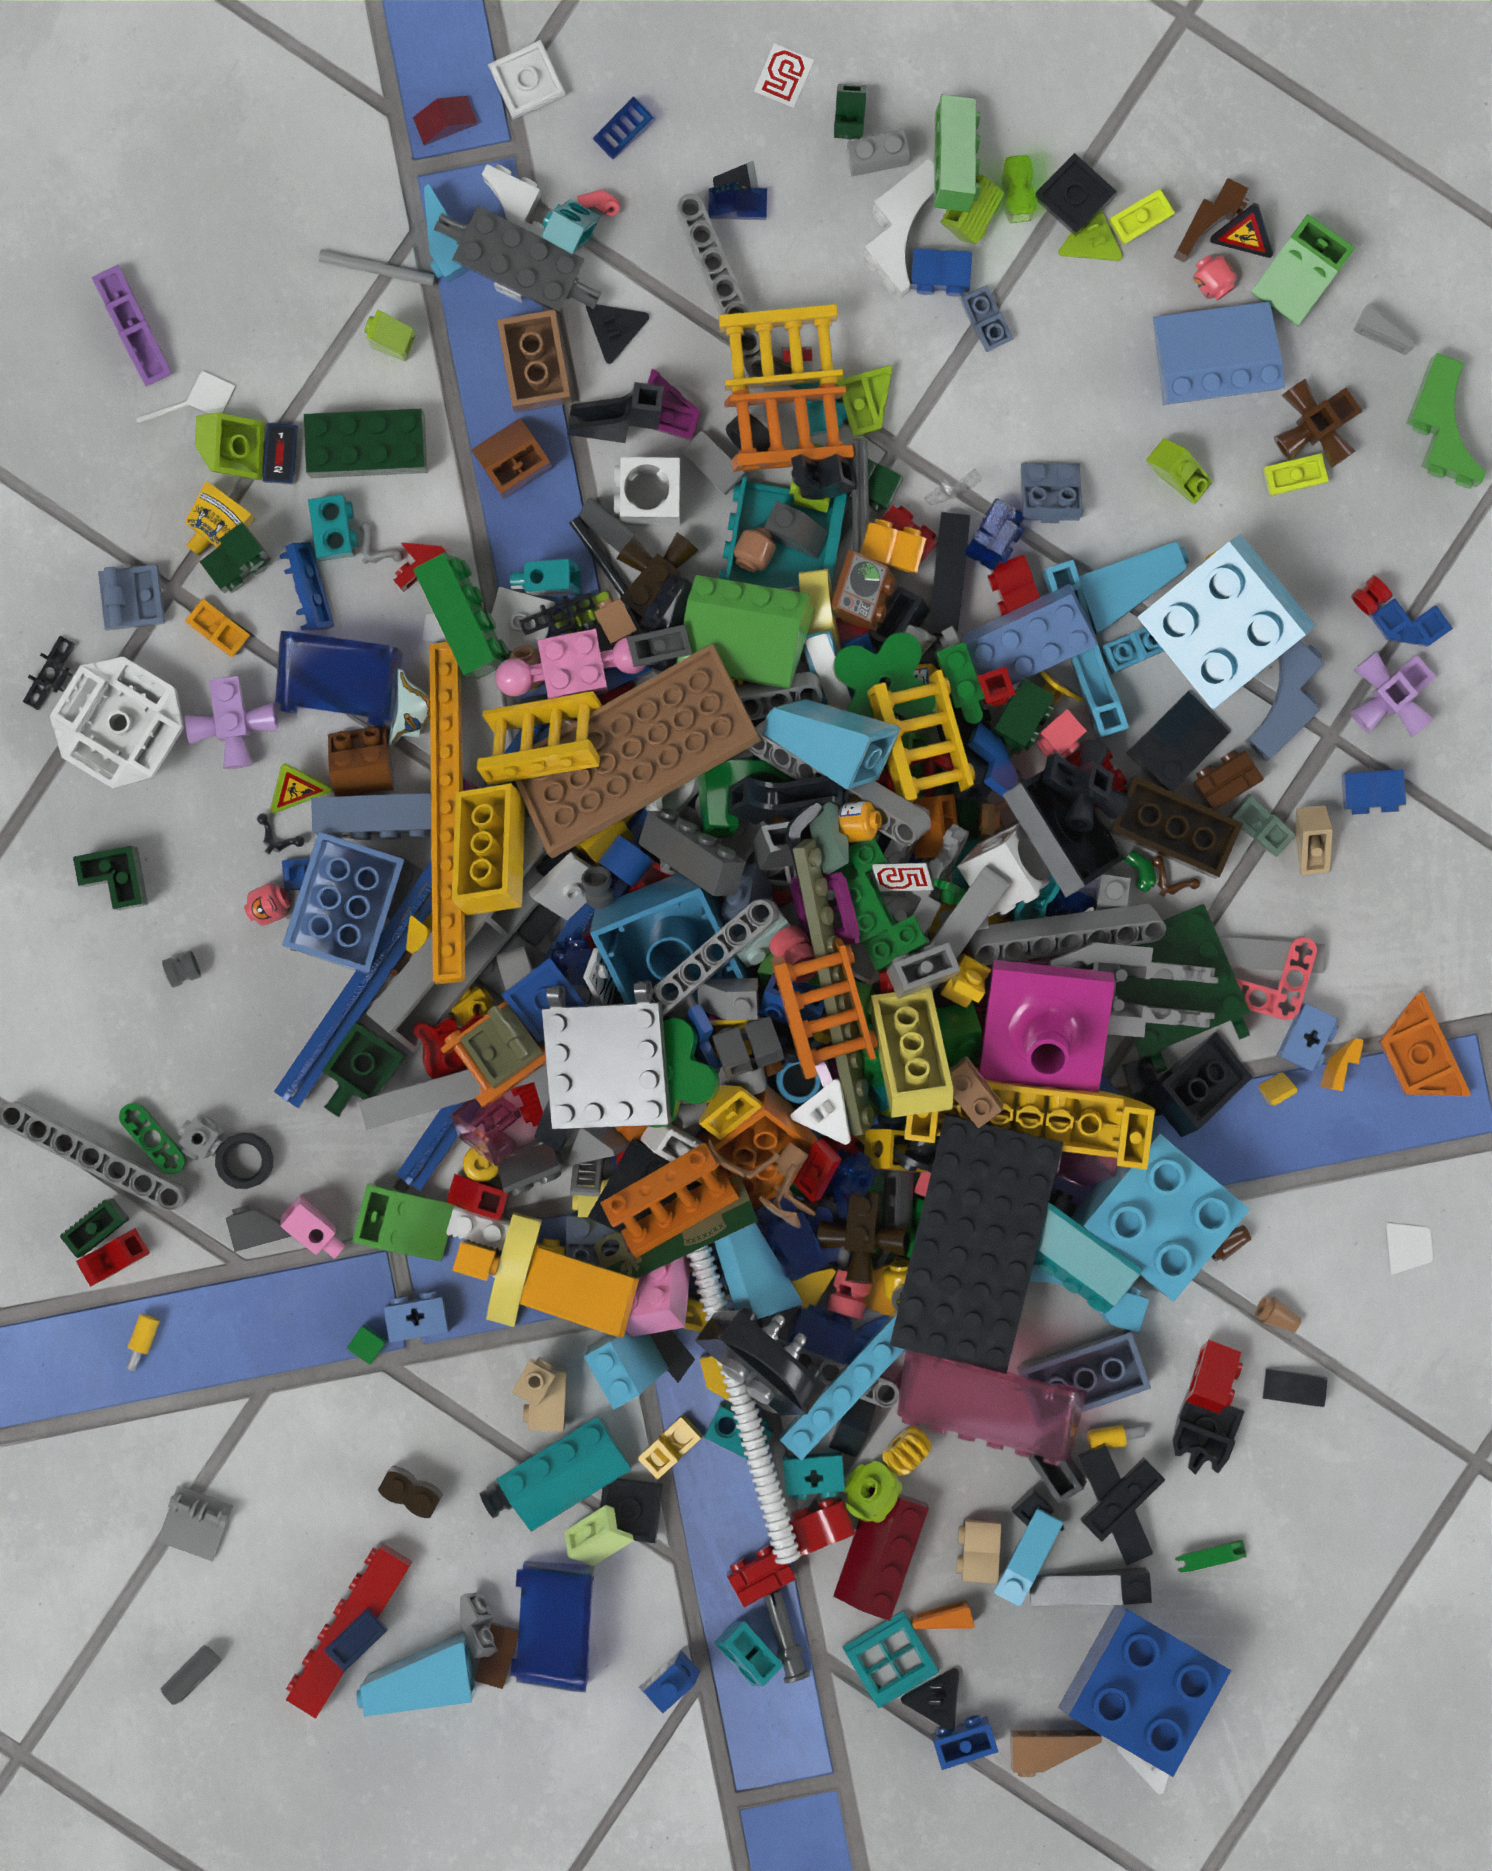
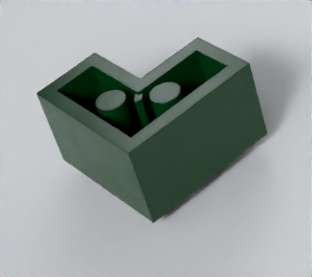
(235, 559)
(120, 870)

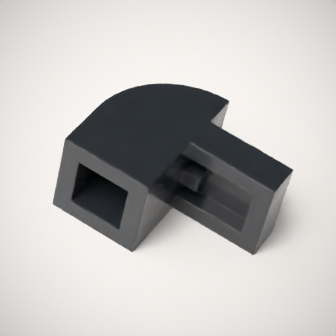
(823, 478)

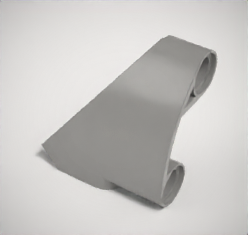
(690, 1114)

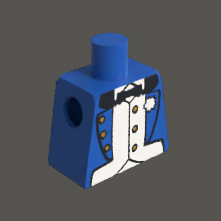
(670, 1681)

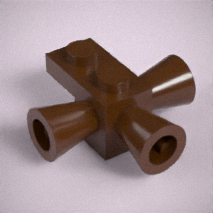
(1318, 423)

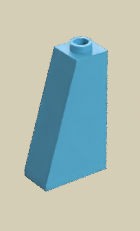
(1126, 584)
(755, 1273)

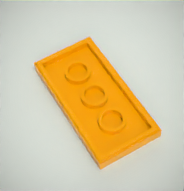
(579, 1292)

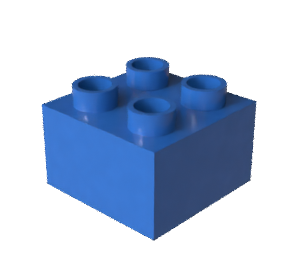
(1144, 1689)

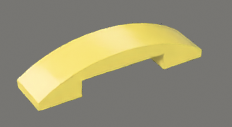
(820, 590)
(513, 1269)

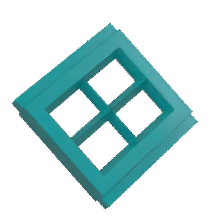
(877, 1636)

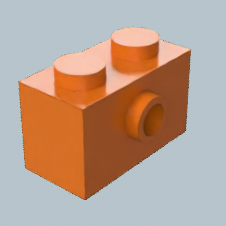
(942, 817)

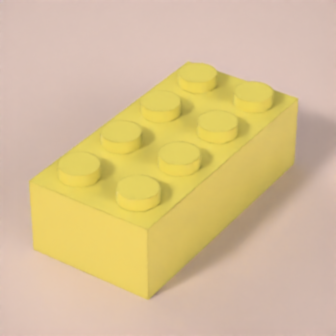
(911, 1053)

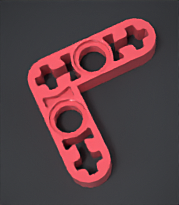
(1275, 996)

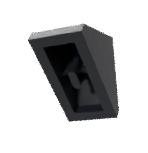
(853, 1428)

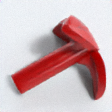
(930, 763)

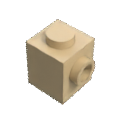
(535, 1380)

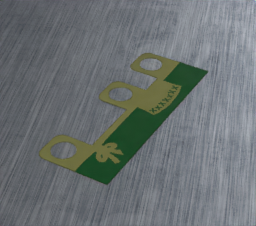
(717, 1226)

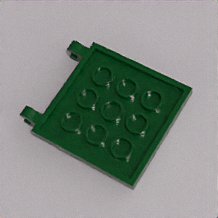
(1194, 942)

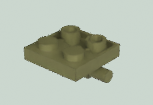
(501, 1045)

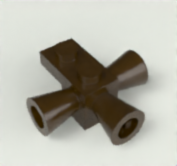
(653, 570)
(863, 1236)

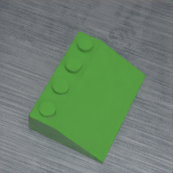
(751, 626)

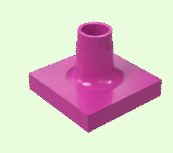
(1046, 1025)

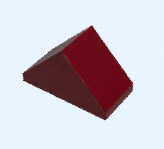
(444, 118)

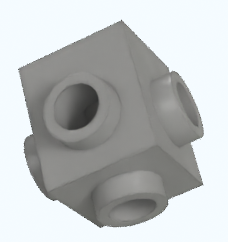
(211, 1137)

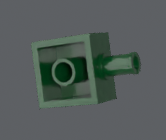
(1022, 715)
(361, 1067)

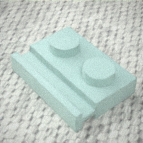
(759, 948)

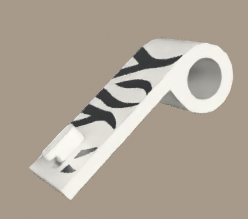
(600, 981)

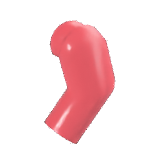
(601, 200)

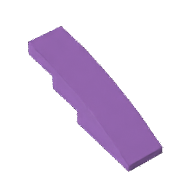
(131, 325)

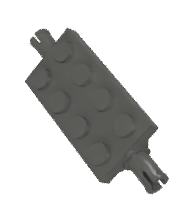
(517, 259)

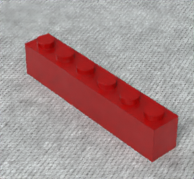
(370, 1591)

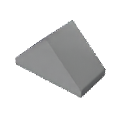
(596, 1144)

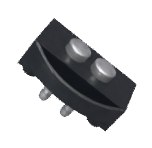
(760, 1363)

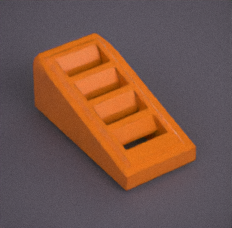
(946, 1617)

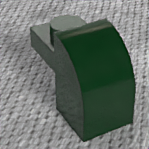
(850, 111)

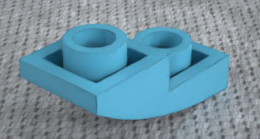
(1130, 650)

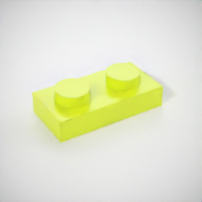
(1141, 217)
(1295, 475)

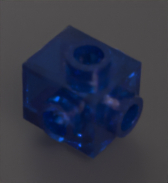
(1075, 903)
(854, 1172)

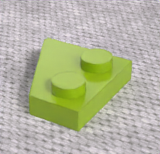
(866, 400)

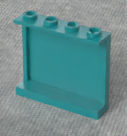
(783, 571)

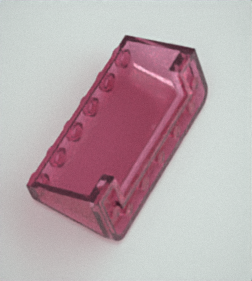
(991, 1406)

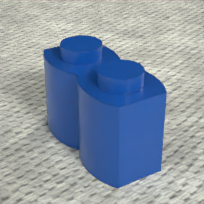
(941, 271)
(1374, 790)

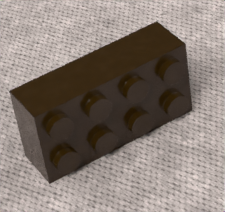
(1176, 827)

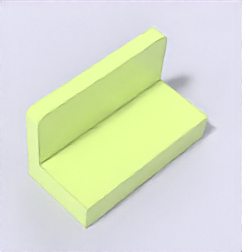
(596, 1537)

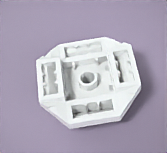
(87, 715)

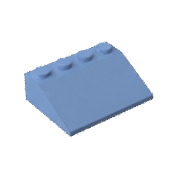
(1218, 353)
(343, 902)

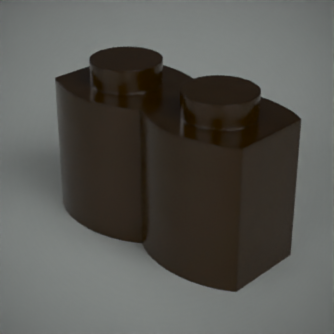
(403, 1488)

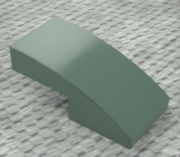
(1262, 825)
(829, 840)

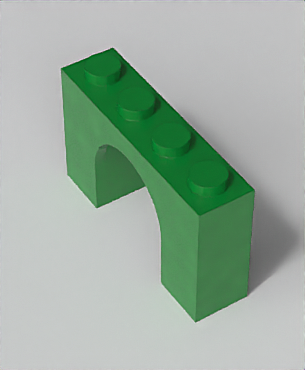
(714, 792)

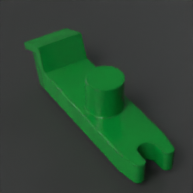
(951, 893)
(1212, 1556)

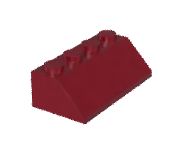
(881, 1558)

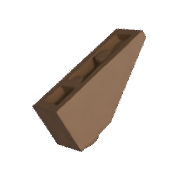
(1043, 1749)

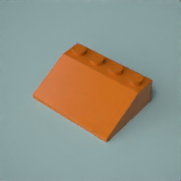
(757, 1141)

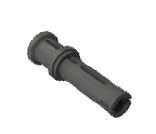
(788, 1651)

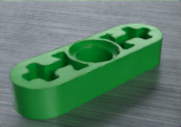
(131, 1128)

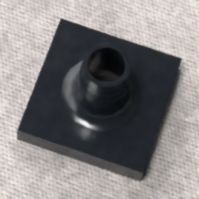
(1070, 855)

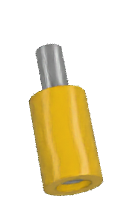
(141, 1339)
(1113, 1436)

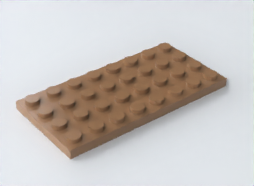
(646, 748)

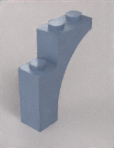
(1291, 706)

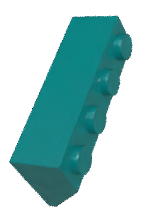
(1083, 1262)
(564, 1474)

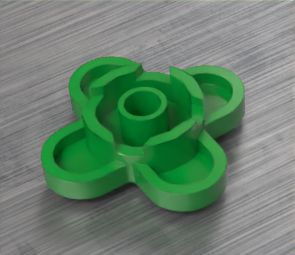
(896, 662)
(687, 1077)

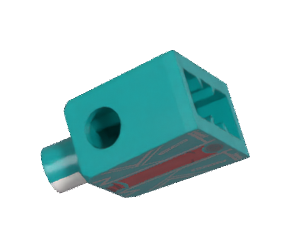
(559, 578)

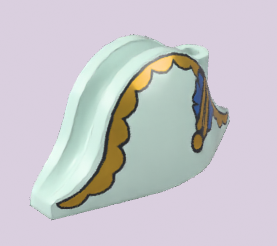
(410, 709)

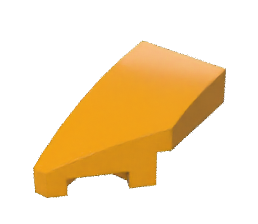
(1336, 1067)

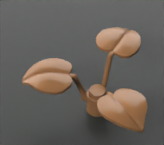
(788, 1164)

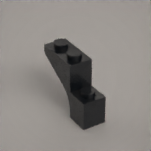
(611, 417)
(667, 611)
(760, 800)

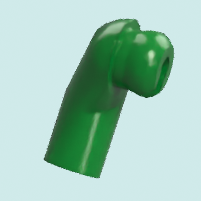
(1145, 869)

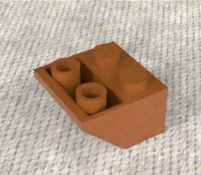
(511, 458)
(360, 761)

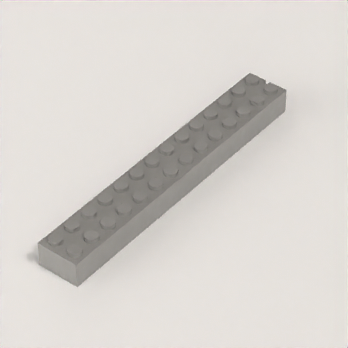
(413, 993)

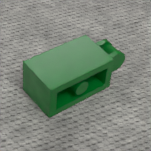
(963, 680)

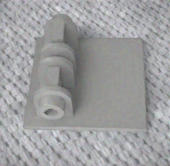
(195, 1523)

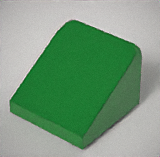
(366, 1344)

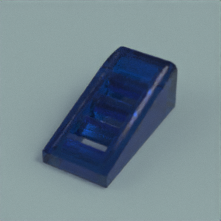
(640, 127)

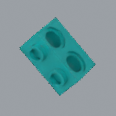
(570, 226)
(325, 529)
(730, 1439)
(748, 1653)

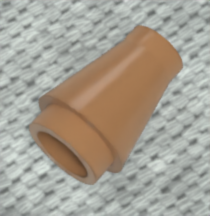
(1276, 1314)

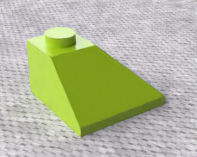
(231, 444)

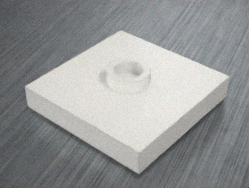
(526, 79)
(509, 609)
(562, 887)

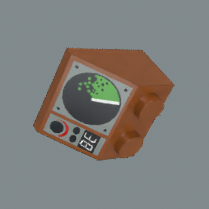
(862, 591)

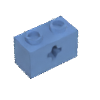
(1294, 1045)
(400, 1325)

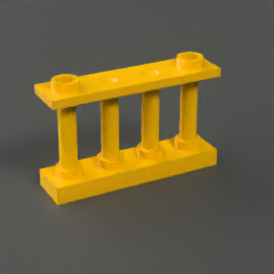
(763, 323)
(900, 758)
(545, 760)

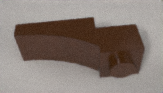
(1228, 203)

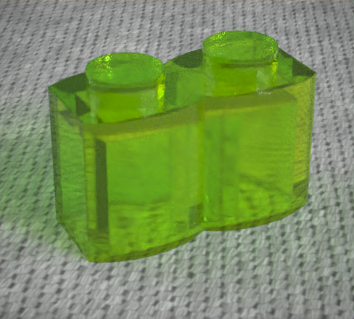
(1016, 182)

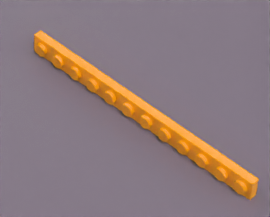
(446, 780)

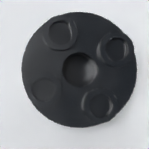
(915, 1153)

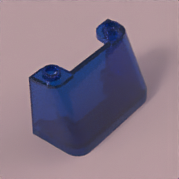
(337, 676)
(554, 1625)

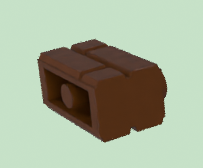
(1227, 780)

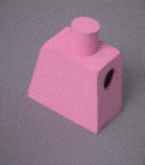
(303, 1218)

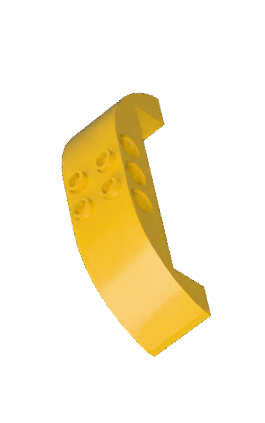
(1081, 1119)

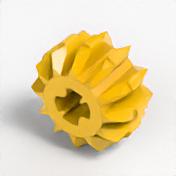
(907, 1451)

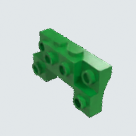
(878, 931)

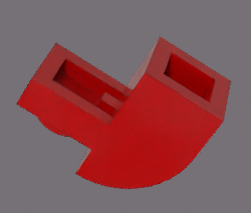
(112, 1257)

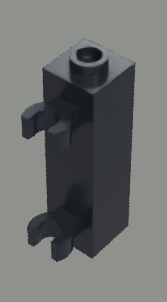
(979, 790)

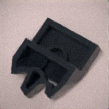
(1206, 1435)

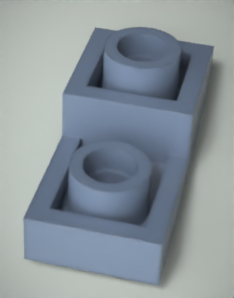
(986, 318)

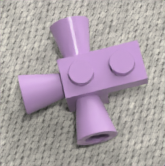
(1393, 694)
(231, 721)

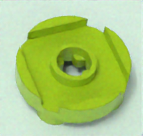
(885, 1495)

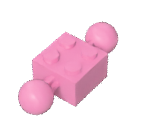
(567, 666)

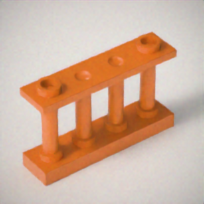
(777, 455)
(795, 1001)
(488, 1093)
(677, 1215)

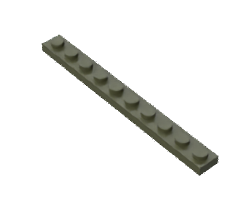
(820, 923)

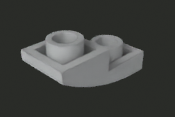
(712, 462)
(474, 1616)

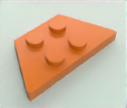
(1421, 1053)

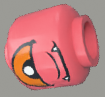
(1214, 277)
(267, 904)

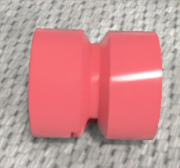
(794, 947)
(845, 1304)

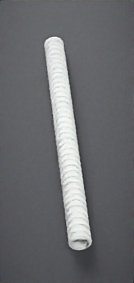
(748, 1422)

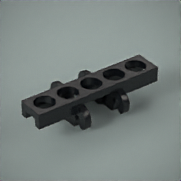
(550, 621)
(49, 682)

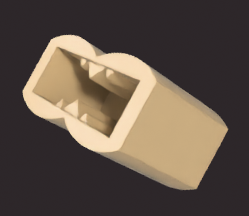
(980, 1551)

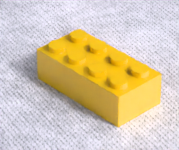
(488, 849)

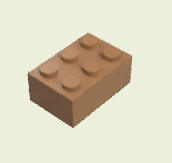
(534, 361)

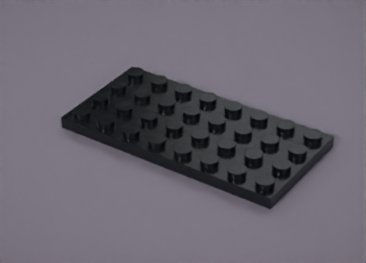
(976, 1243)

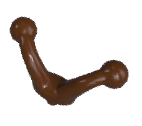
(1166, 888)

